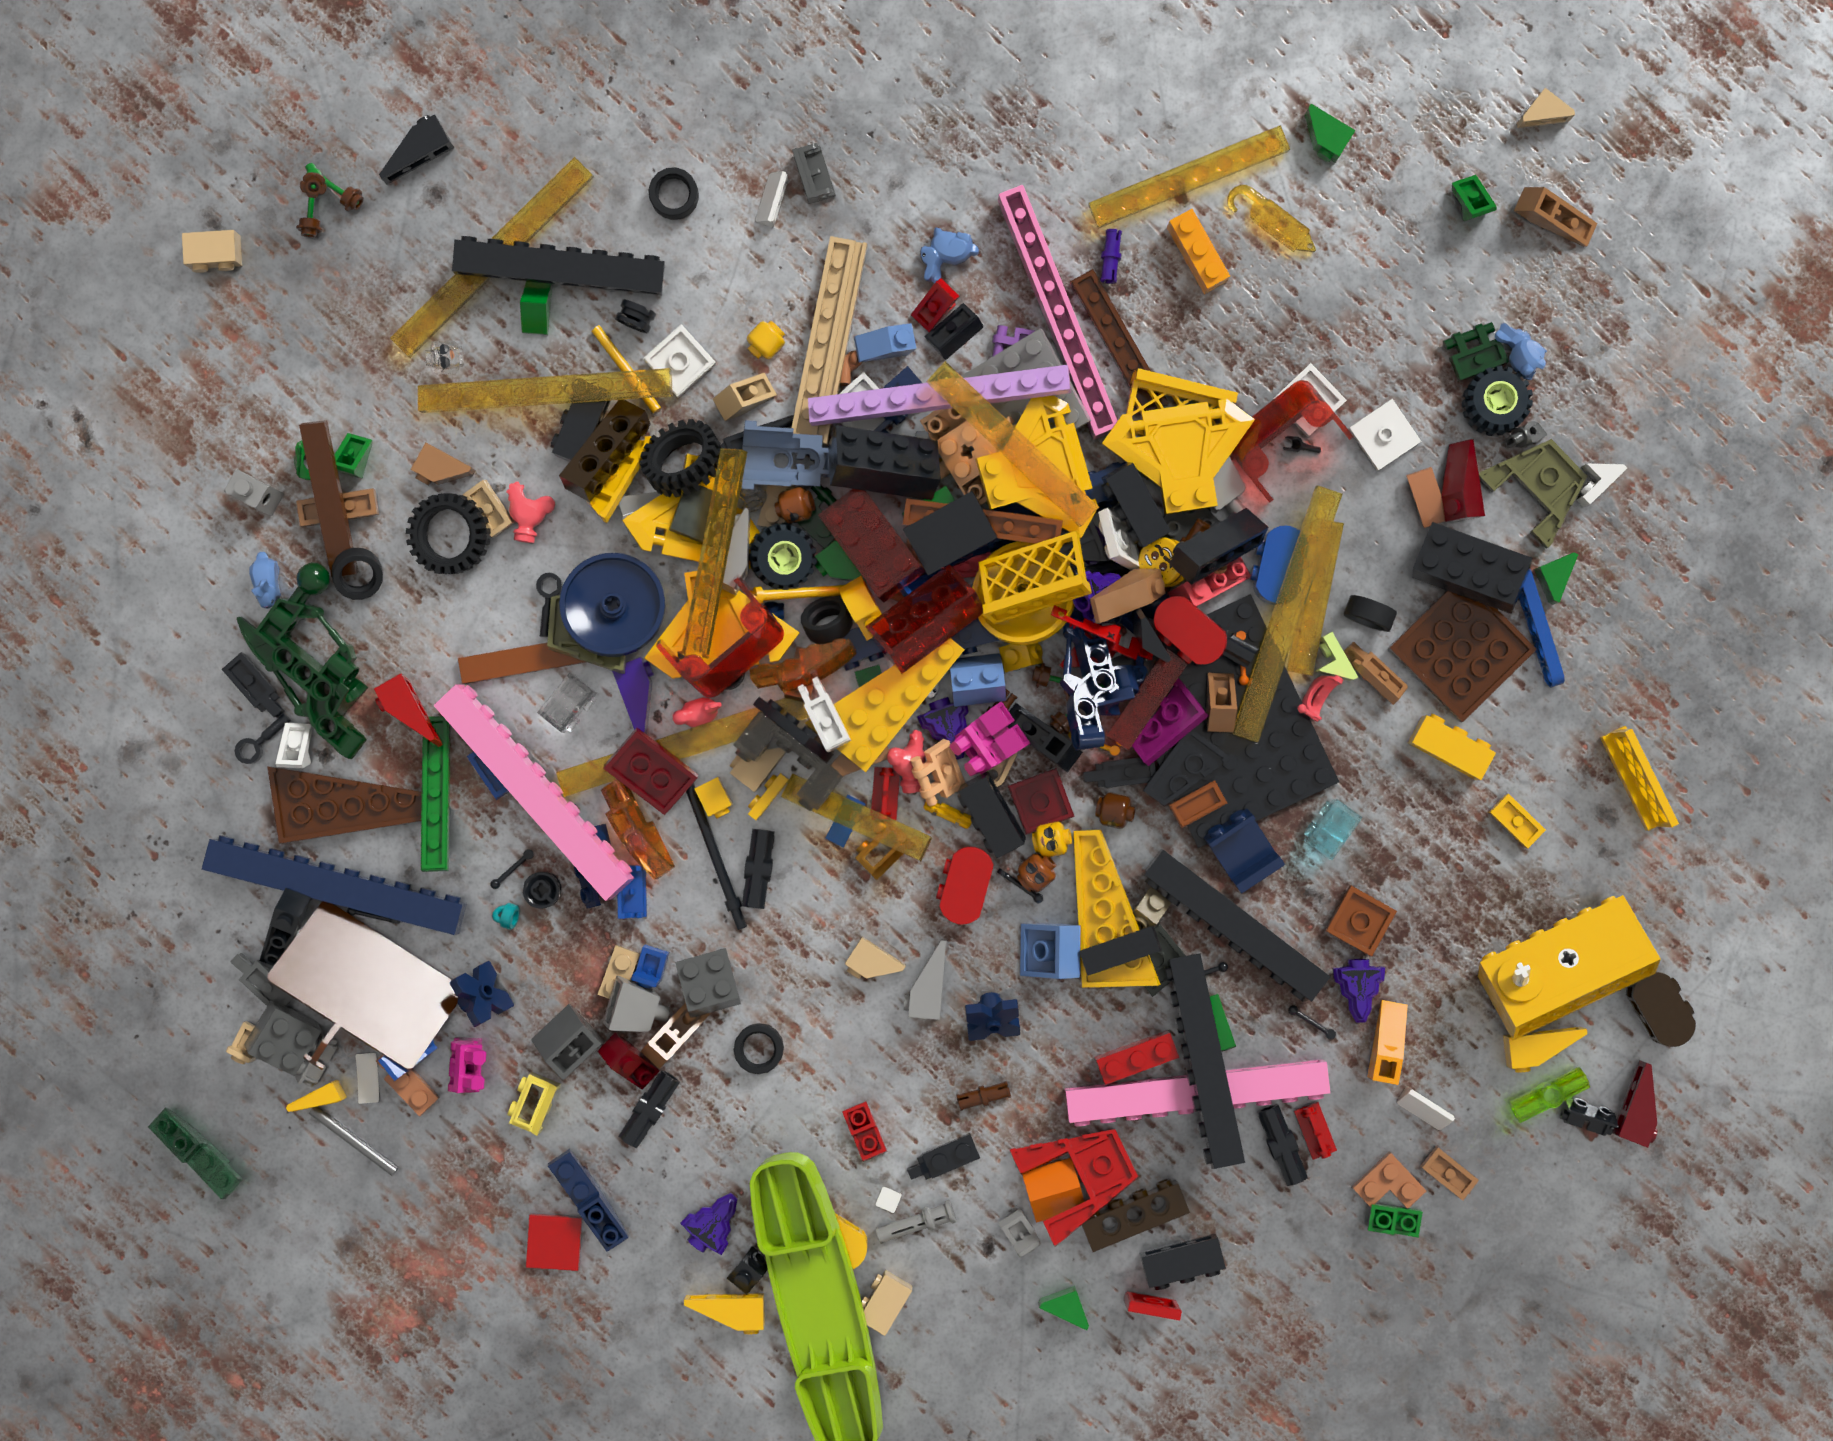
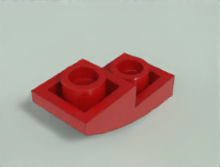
(864, 1131)

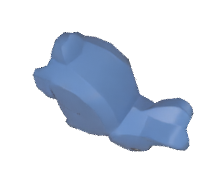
(946, 248)
(1525, 352)
(265, 581)

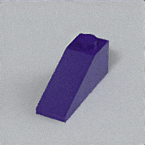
(636, 691)

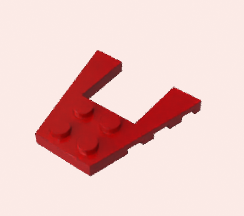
(1100, 1165)

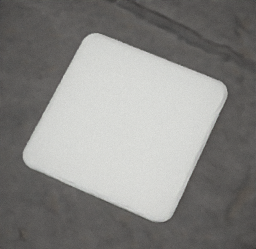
(888, 1199)

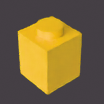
(714, 798)

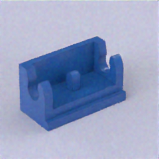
(633, 898)

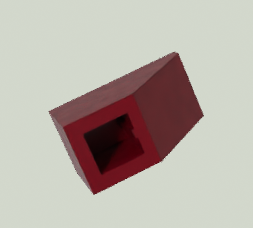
(628, 1061)

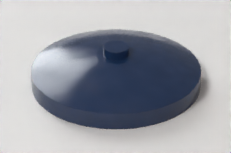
(612, 604)

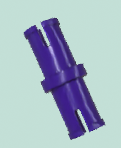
(1111, 256)

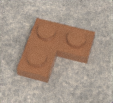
(1386, 1176)

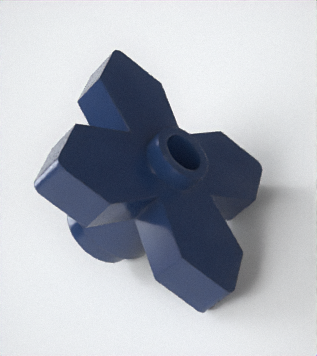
(478, 994)
(992, 1016)

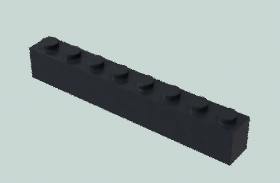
(558, 266)
(1236, 925)
(1205, 1060)

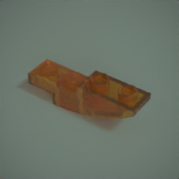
(813, 662)
(634, 832)

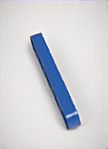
(1540, 633)

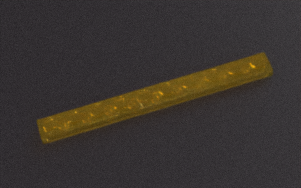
(521, 228)
(545, 390)
(1287, 613)
(679, 744)

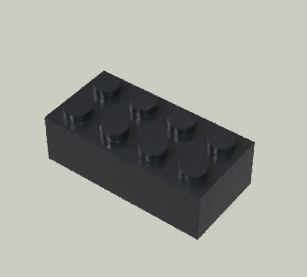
(884, 462)
(1472, 567)

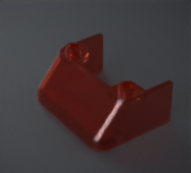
(1273, 419)
(762, 636)

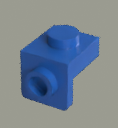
(650, 967)

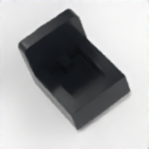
(749, 1270)

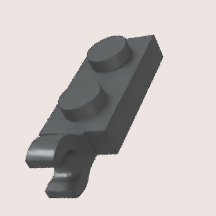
(256, 980)

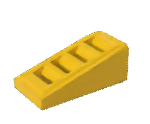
(325, 1095)

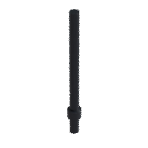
(732, 902)

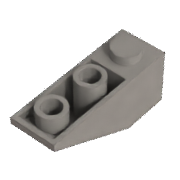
(738, 553)

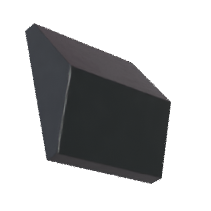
(1147, 636)

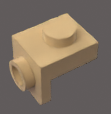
(238, 1049)

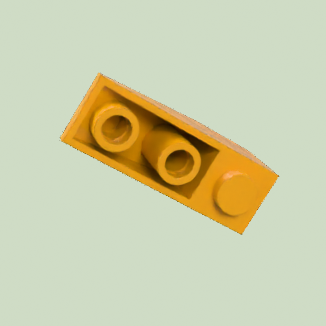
(1388, 1043)

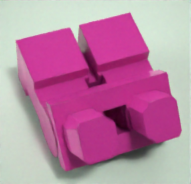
(981, 746)
(466, 1065)

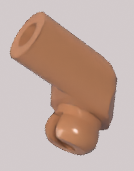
(850, 364)

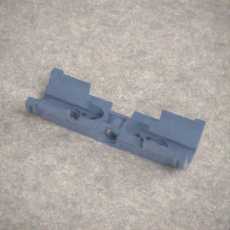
(766, 442)

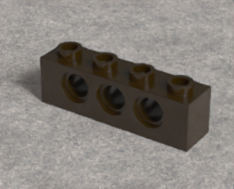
(605, 437)
(1173, 1208)

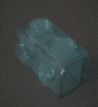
(1331, 829)

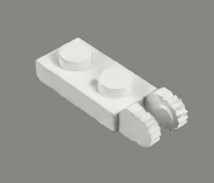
(824, 717)

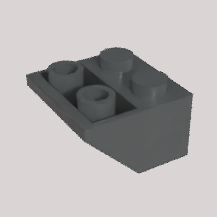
(567, 1041)

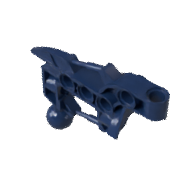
(1119, 681)

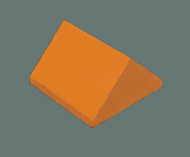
(1053, 1189)

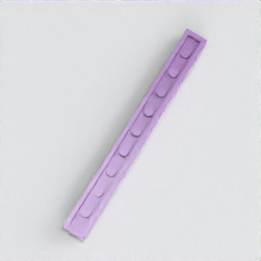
(924, 398)

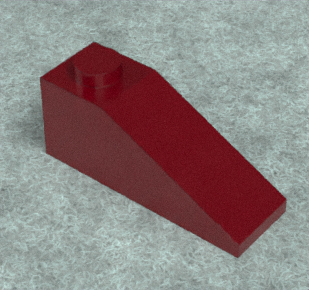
(1461, 484)
(1638, 1112)

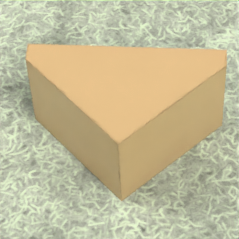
(1546, 110)

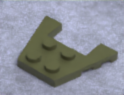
(1548, 477)
(561, 642)

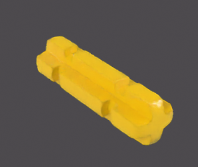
(950, 814)

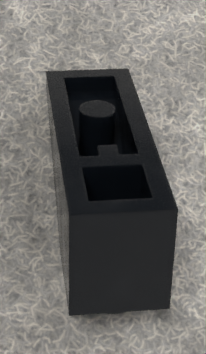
(421, 145)
(1045, 739)

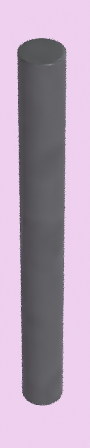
(353, 1140)

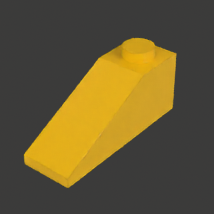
(1538, 1046)
(733, 1310)

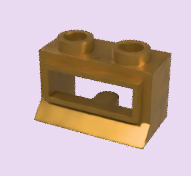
(883, 865)

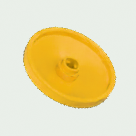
(1032, 626)

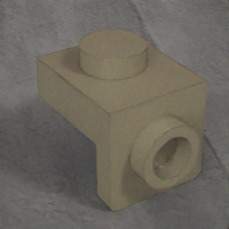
(1150, 909)

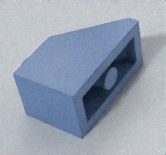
(885, 343)

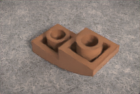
(1426, 496)

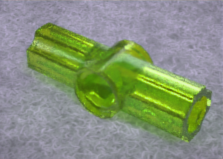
(1564, 1086)

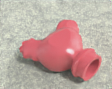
(527, 512)
(697, 712)
(901, 761)

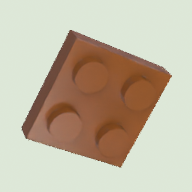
(1360, 920)

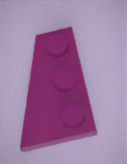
(1174, 719)

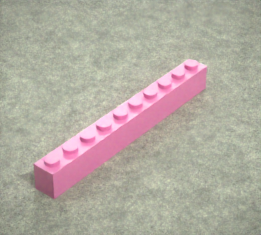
(1057, 309)
(534, 791)
(1173, 1093)

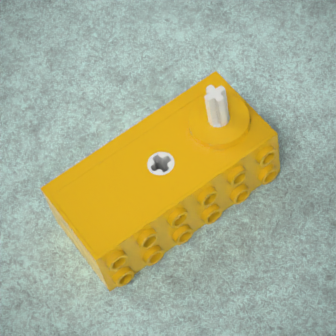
(1568, 966)

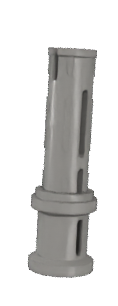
(927, 1219)

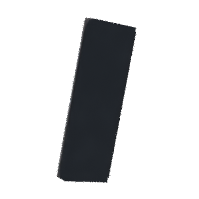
(954, 331)

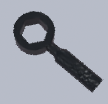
(546, 608)
(266, 735)

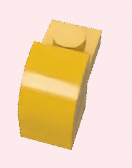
(860, 604)

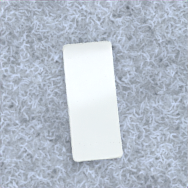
(367, 1078)

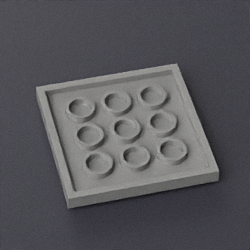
(1029, 354)

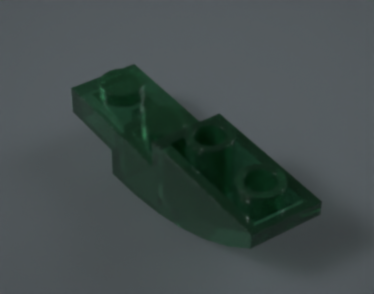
(196, 1151)

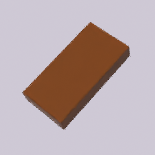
(1197, 804)

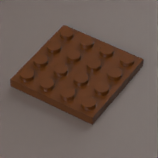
(1462, 651)

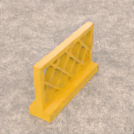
(1176, 388)
(1034, 598)
(1638, 779)

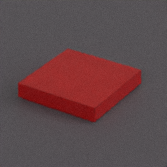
(554, 1242)
(1152, 1305)

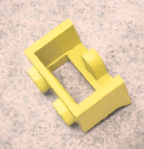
(543, 1106)

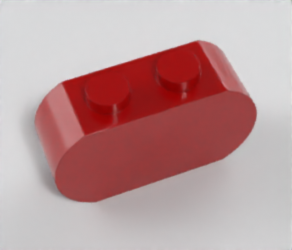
(1189, 631)
(965, 885)

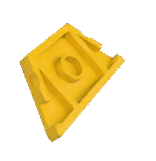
(617, 484)

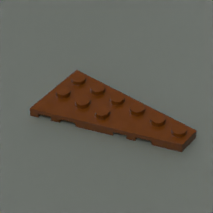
(327, 806)

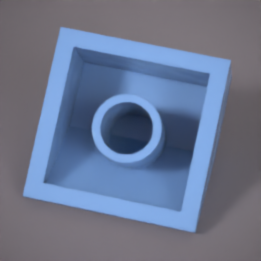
(978, 680)
(1050, 951)

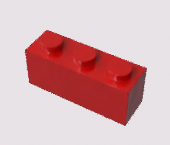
(1136, 1057)

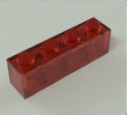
(1151, 694)

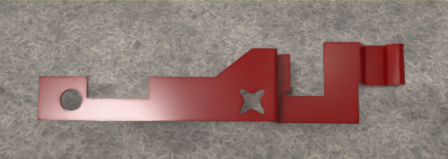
(1103, 632)

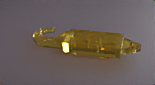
(1274, 220)

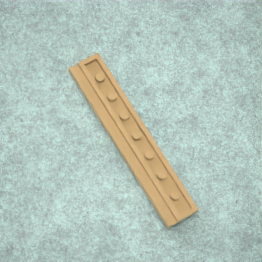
(830, 330)

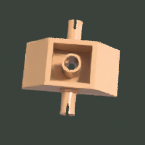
(954, 440)

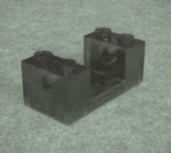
(762, 733)

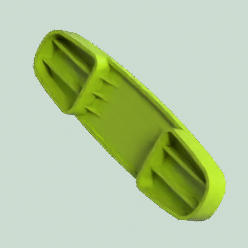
(816, 1299)

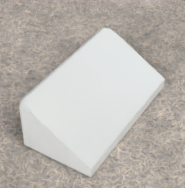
(772, 198)
(1424, 1109)

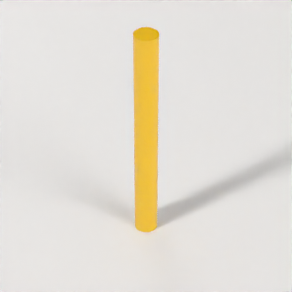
(621, 362)

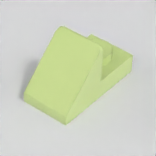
(1340, 664)

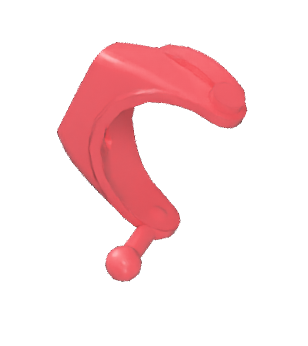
(1327, 684)

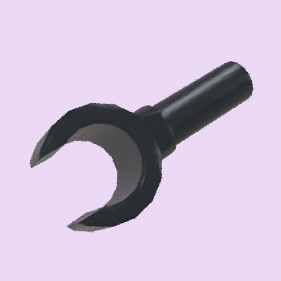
(1297, 445)

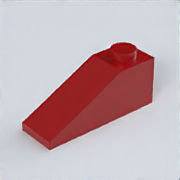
(402, 702)

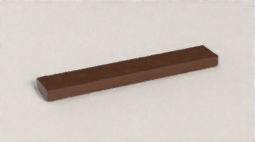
(1113, 332)
(327, 492)

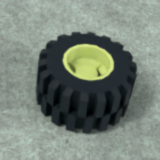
(1497, 401)
(782, 556)

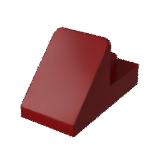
(935, 305)

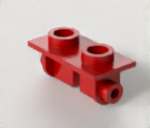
(885, 791)
(1315, 1131)

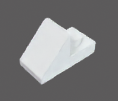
(1603, 477)
(294, 746)

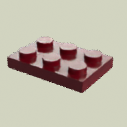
(650, 771)

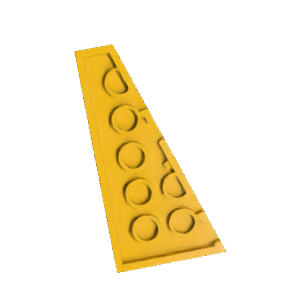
(886, 702)
(1105, 912)

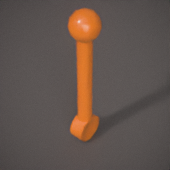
(1243, 680)

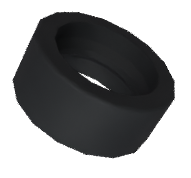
(659, 179)
(357, 592)
(819, 610)
(1370, 613)
(764, 1067)

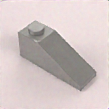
(927, 989)

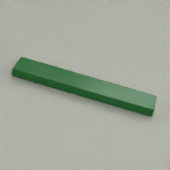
(435, 799)

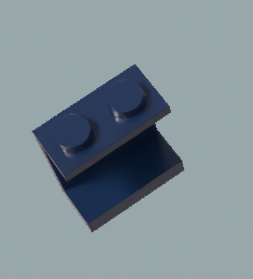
(1243, 850)

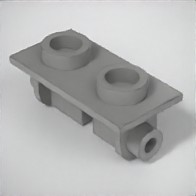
(309, 1071)

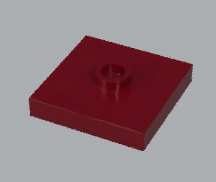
(1040, 800)

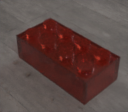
(871, 543)
(925, 618)

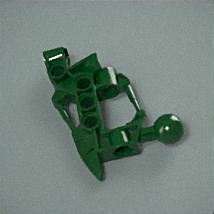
(272, 641)

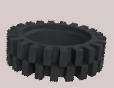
(669, 442)
(419, 539)

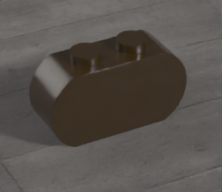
(1662, 1009)

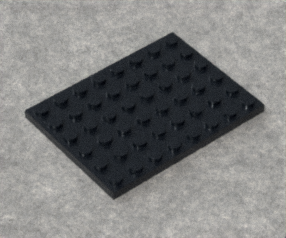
(1262, 774)

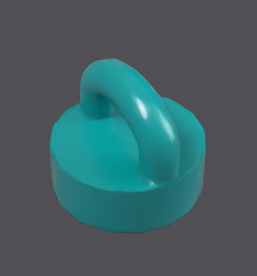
(509, 915)

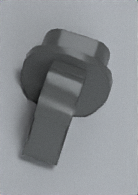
(1522, 437)

